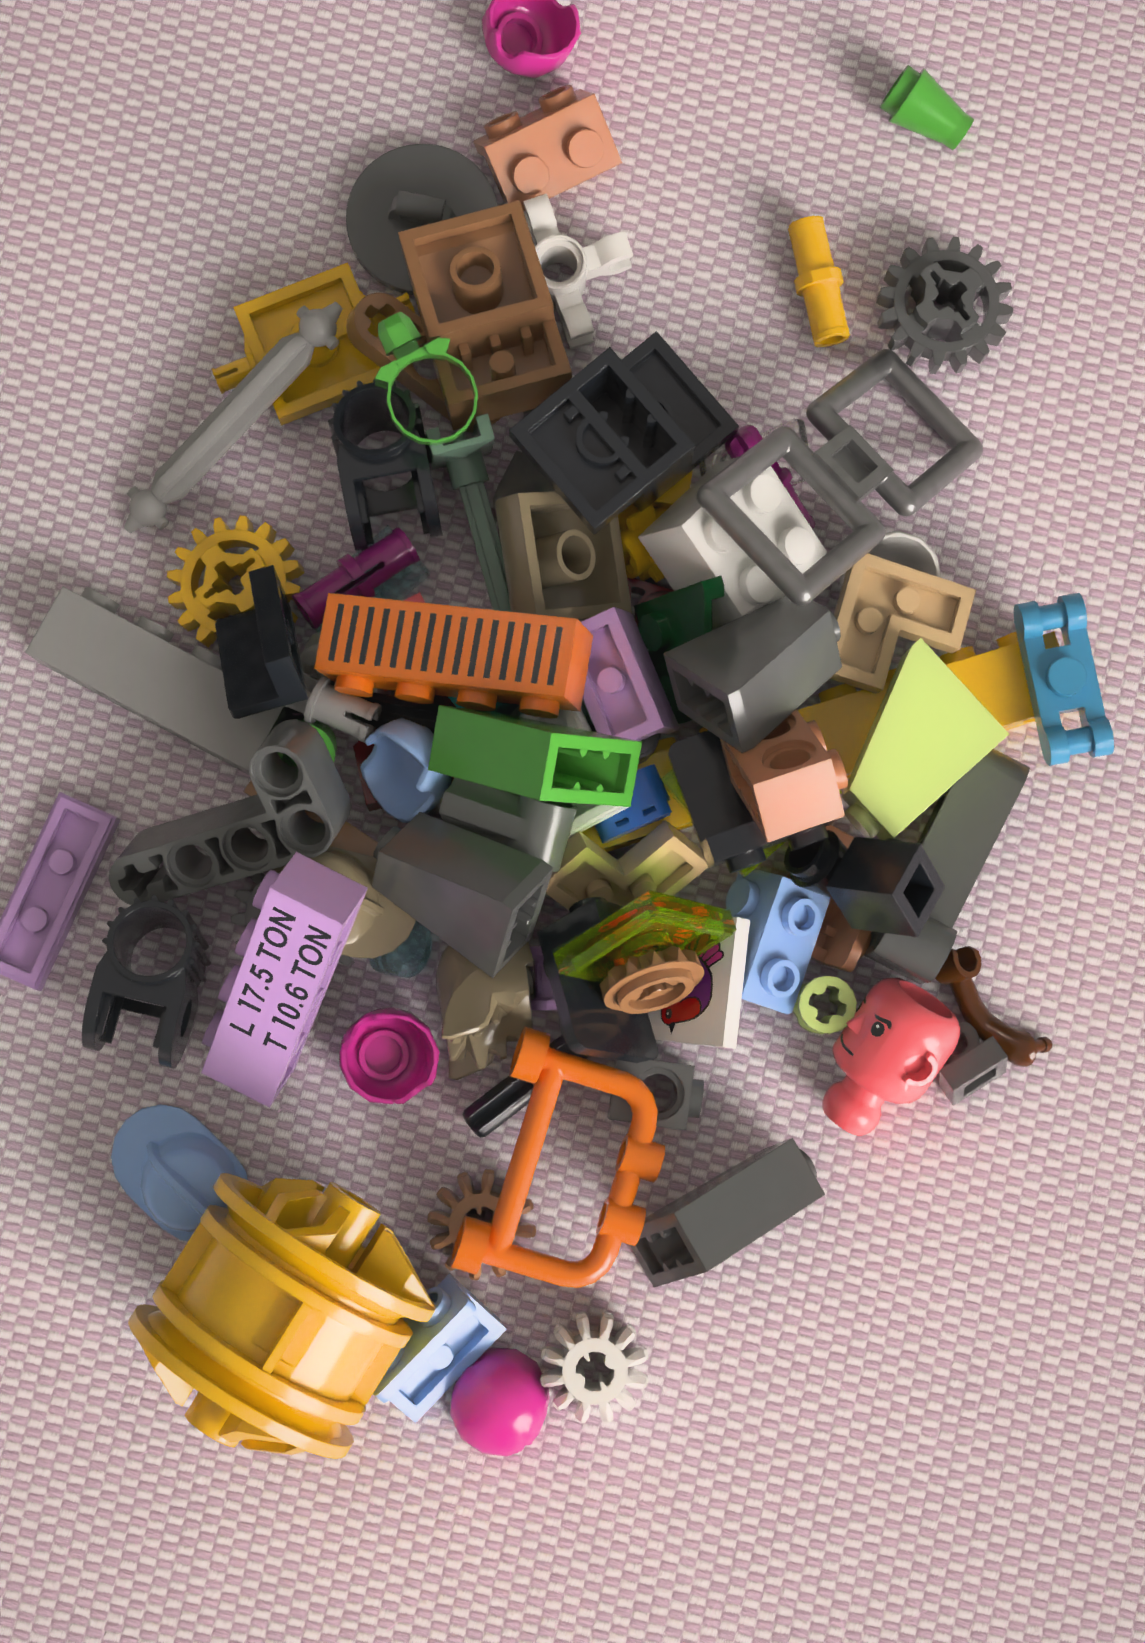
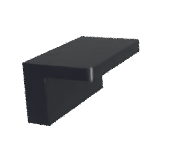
(261, 651)

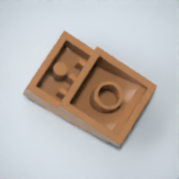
(488, 295)

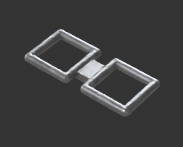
(841, 475)

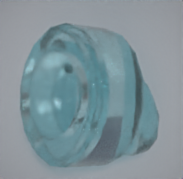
(409, 957)

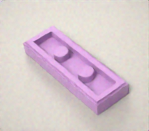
(52, 889)

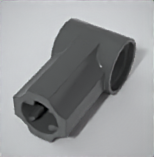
(510, 819)

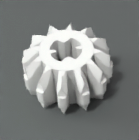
(614, 1357)

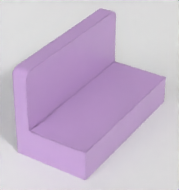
(622, 681)

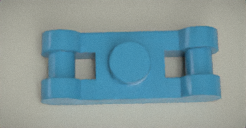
(1062, 679)

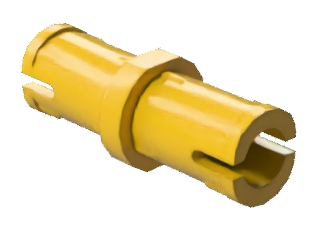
(818, 281)

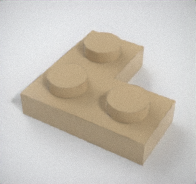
(892, 601)
(659, 862)

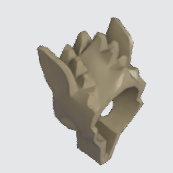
(482, 1010)

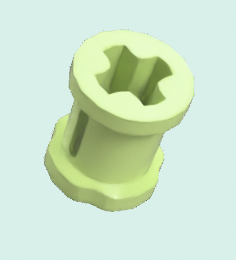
(840, 995)

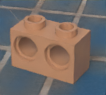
(788, 778)

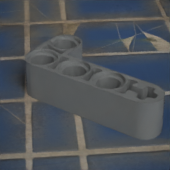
(224, 830)
(958, 845)

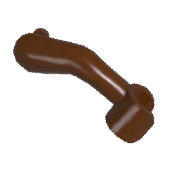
(958, 974)

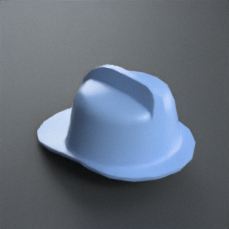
(170, 1166)

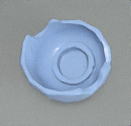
(399, 770)

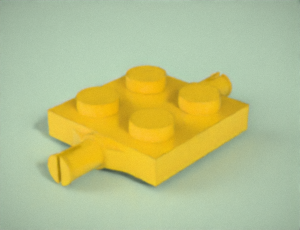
(330, 371)

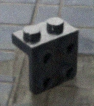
(717, 811)
(583, 1016)

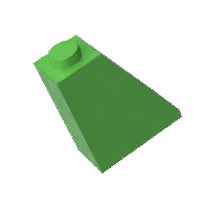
(534, 757)

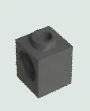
(687, 1094)

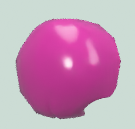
(530, 35)
(388, 1056)
(500, 1402)

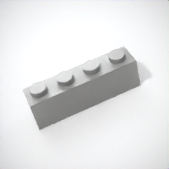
(148, 675)

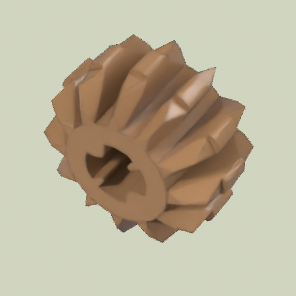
(471, 1199)

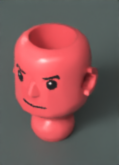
(889, 1053)

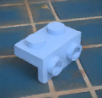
(780, 936)
(439, 1349)

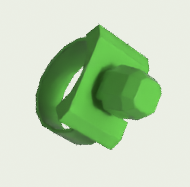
(400, 338)

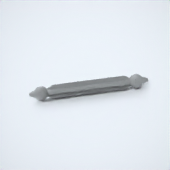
(233, 417)

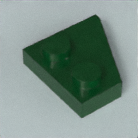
(675, 621)

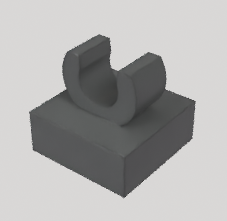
(973, 1067)

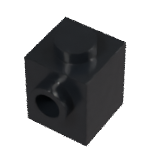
(886, 886)

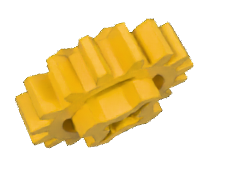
(215, 596)

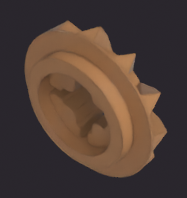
(652, 980)

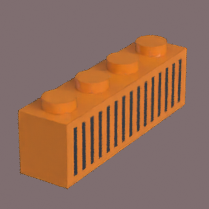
(454, 653)

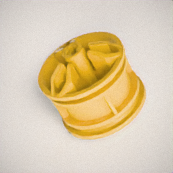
(281, 1316)

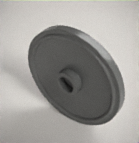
(404, 192)

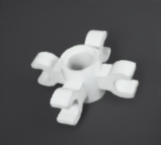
(603, 258)

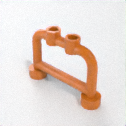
(619, 1218)

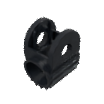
(358, 416)
(165, 996)

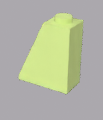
(918, 745)

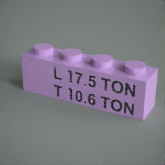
(281, 978)

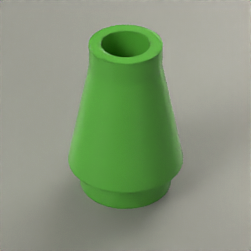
(926, 108)

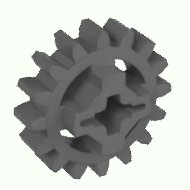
(944, 278)

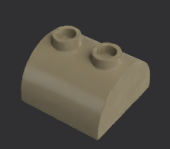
(556, 561)

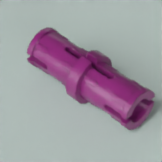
(389, 555)

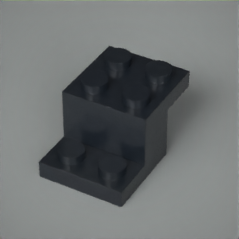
(623, 431)

